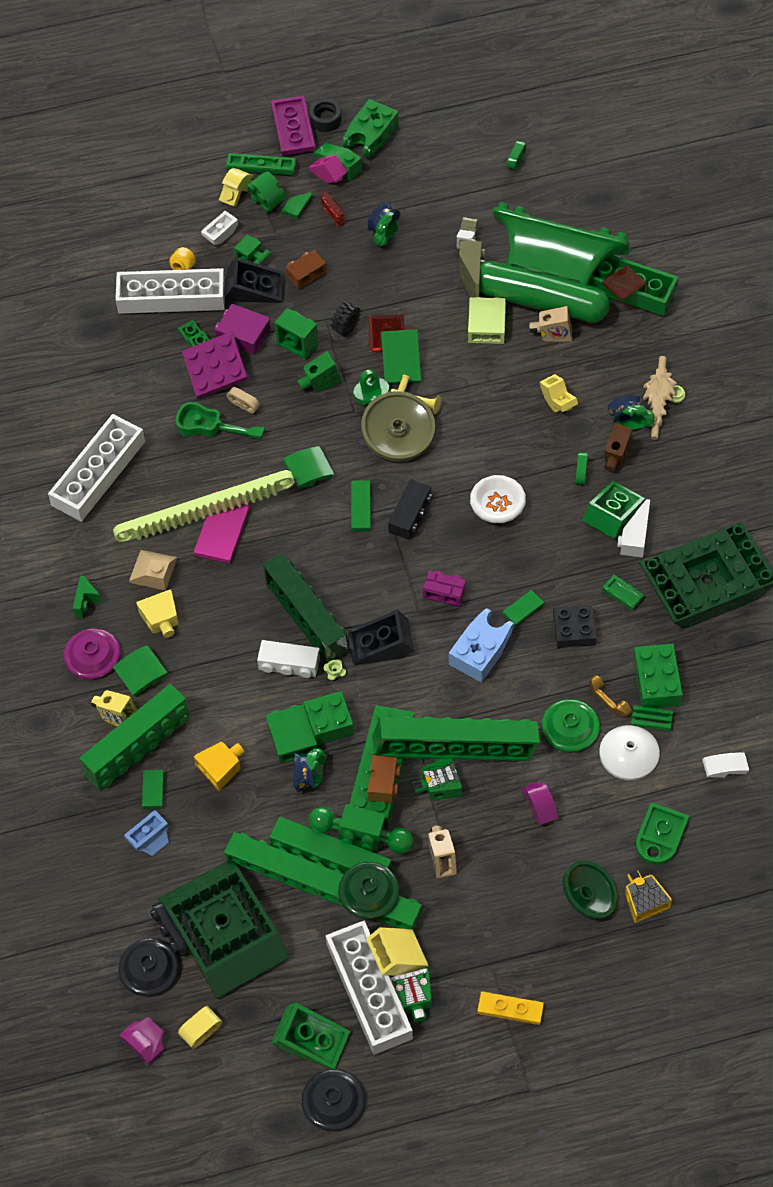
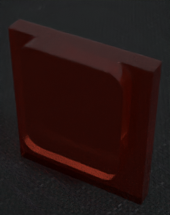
(624, 283)

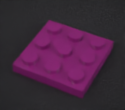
(215, 365)

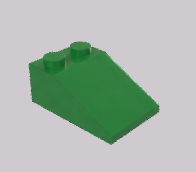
(612, 509)
(310, 1036)

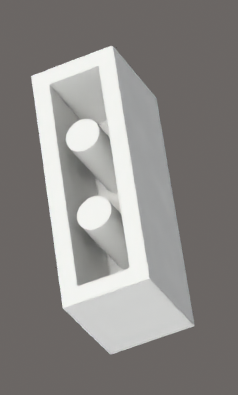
(288, 659)

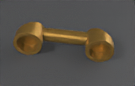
(621, 709)

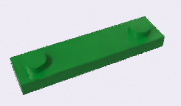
(261, 164)

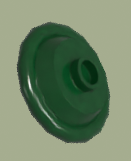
(368, 890)

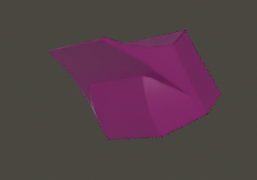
(144, 1039)

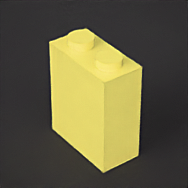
(396, 951)

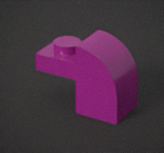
(541, 802)

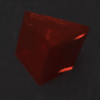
(380, 324)

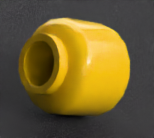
(182, 259)

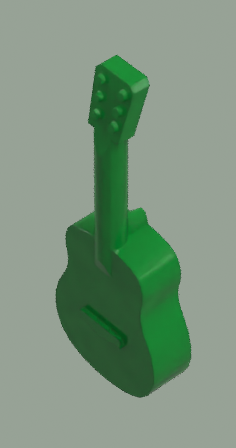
(197, 420)

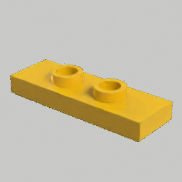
(510, 1008)

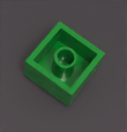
(296, 333)
(329, 718)

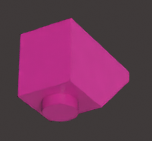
(328, 169)

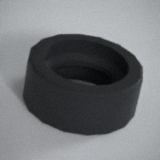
(325, 124)

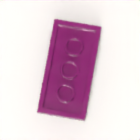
(293, 125)

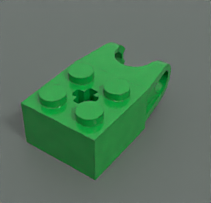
(371, 127)

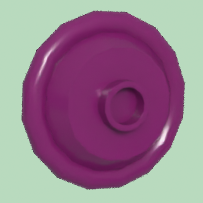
(92, 654)

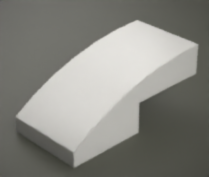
(725, 764)

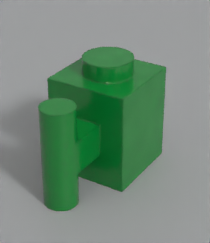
(250, 250)

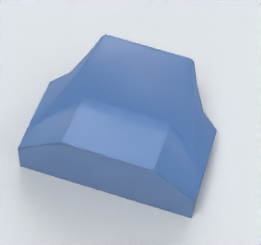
(149, 834)

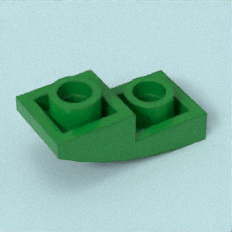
(192, 334)

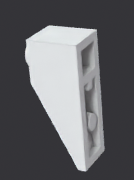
(634, 533)

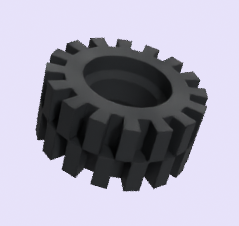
(345, 318)

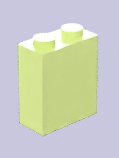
(486, 320)

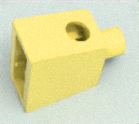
(159, 613)

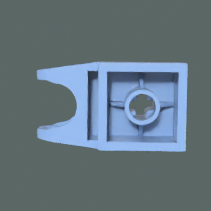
(480, 646)

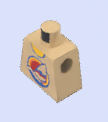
(553, 325)

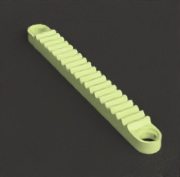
(204, 506)

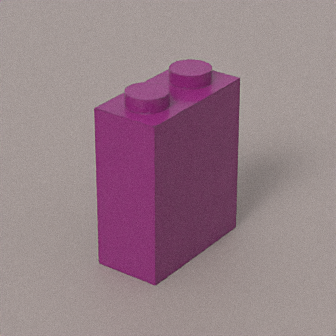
(247, 326)

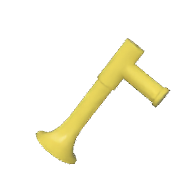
(434, 404)

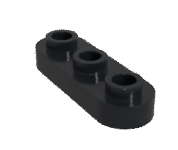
(168, 929)

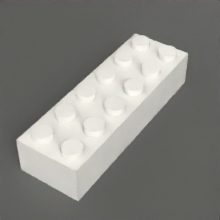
(170, 291)
(96, 467)
(368, 989)

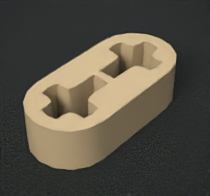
(243, 400)

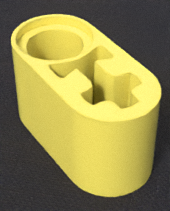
(200, 1027)

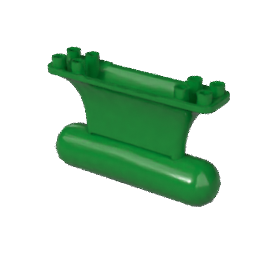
(551, 265)

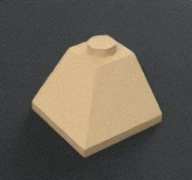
(153, 570)

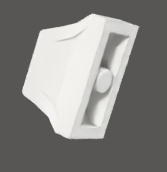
(220, 228)

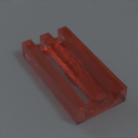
(332, 209)

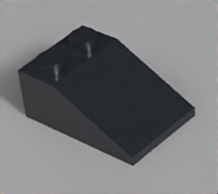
(253, 282)
(381, 639)

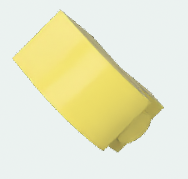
(234, 184)
(556, 394)

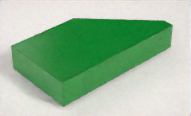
(296, 205)

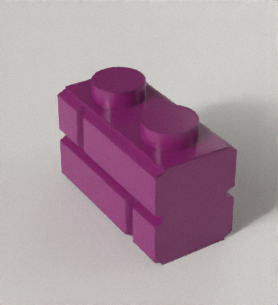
(444, 588)

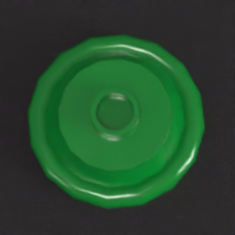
(570, 725)

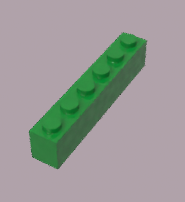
(321, 847)

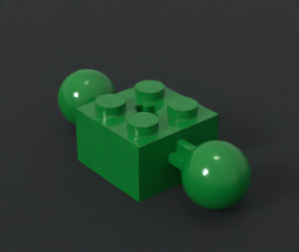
(361, 829)

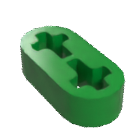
(516, 155)
(581, 468)

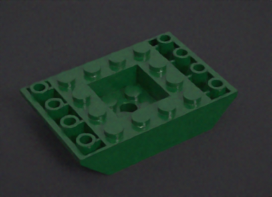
(724, 557)
(228, 952)

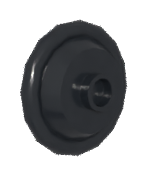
(148, 967)
(333, 1100)

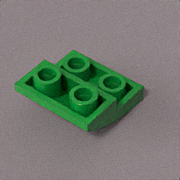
(308, 467)
(140, 670)

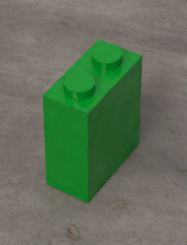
(291, 732)

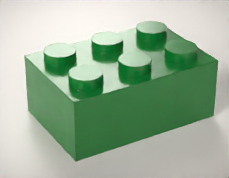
(657, 676)

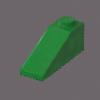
(349, 159)

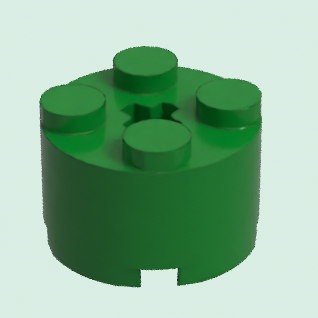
(266, 191)

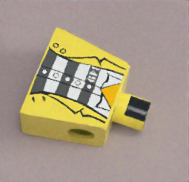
(114, 707)

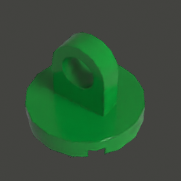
(369, 388)

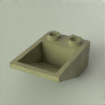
(469, 265)

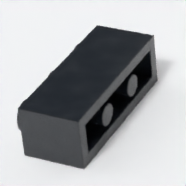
(410, 509)

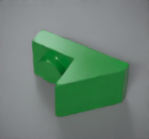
(85, 594)

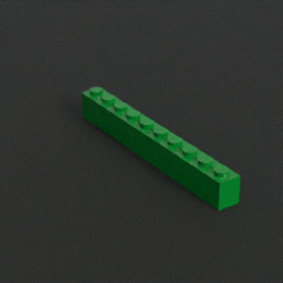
(308, 876)

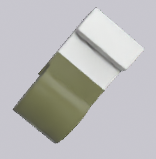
(467, 230)

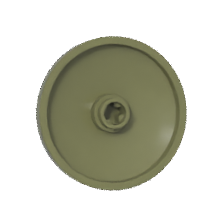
(398, 426)

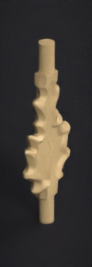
(659, 390)

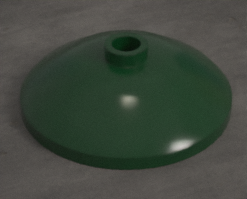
(590, 889)

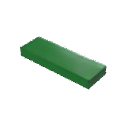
(360, 506)

